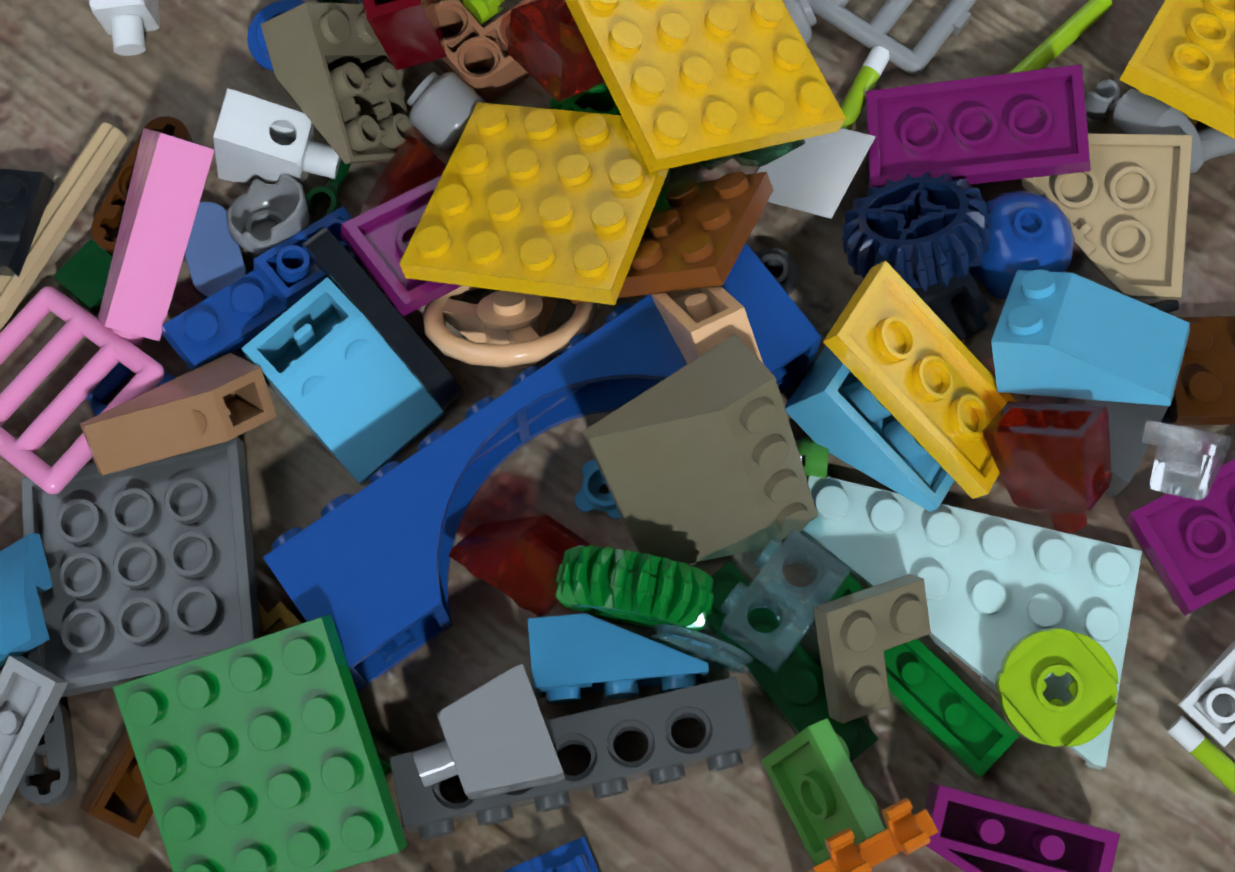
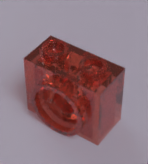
(552, 48)

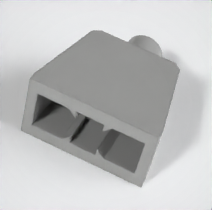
(493, 740)

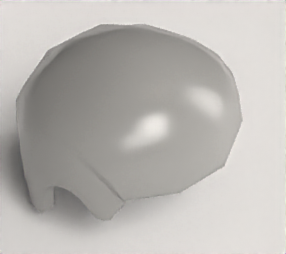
(268, 214)

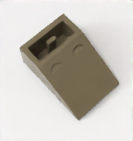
(340, 78)

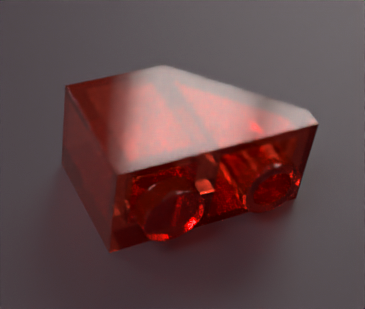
(519, 558)

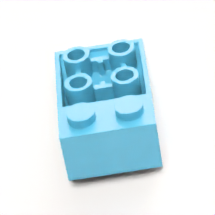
(342, 380)

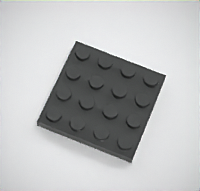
(145, 566)

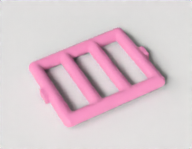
(112, 350)

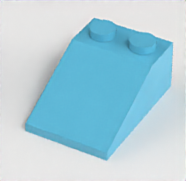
(1085, 342)
(864, 434)

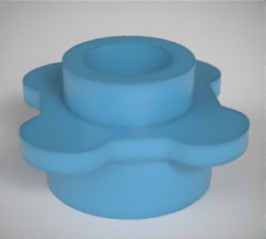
(590, 496)

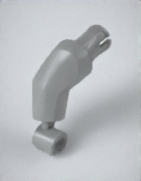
(1146, 115)

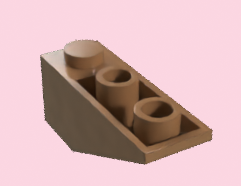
(181, 415)

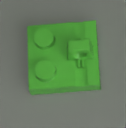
(822, 789)

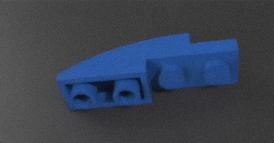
(253, 302)

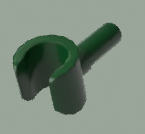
(329, 192)

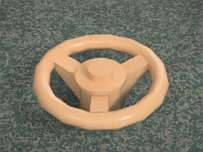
(502, 328)

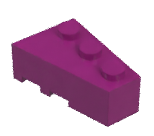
(1006, 837)

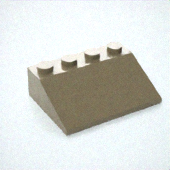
(705, 460)

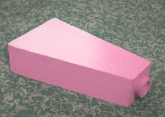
(153, 234)

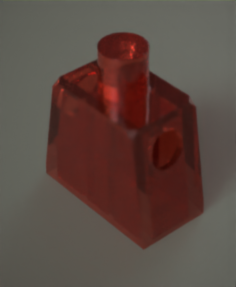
(1053, 458)

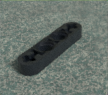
(383, 316)

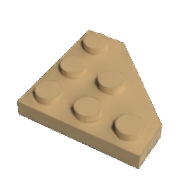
(1129, 210)

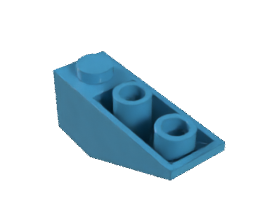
(591, 655)

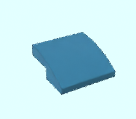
(22, 579)

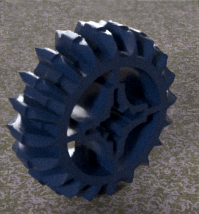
(920, 227)

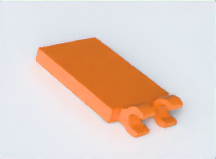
(903, 834)

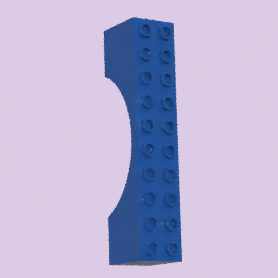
(385, 551)

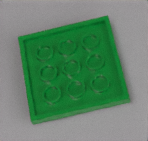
(262, 758)

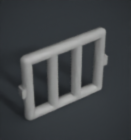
(873, 34)

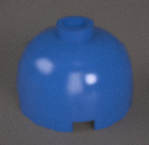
(1025, 235)

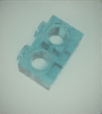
(789, 603)

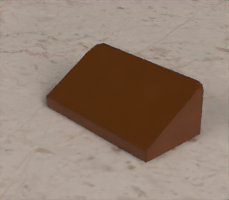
(119, 791)

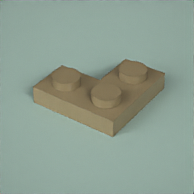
(855, 634)

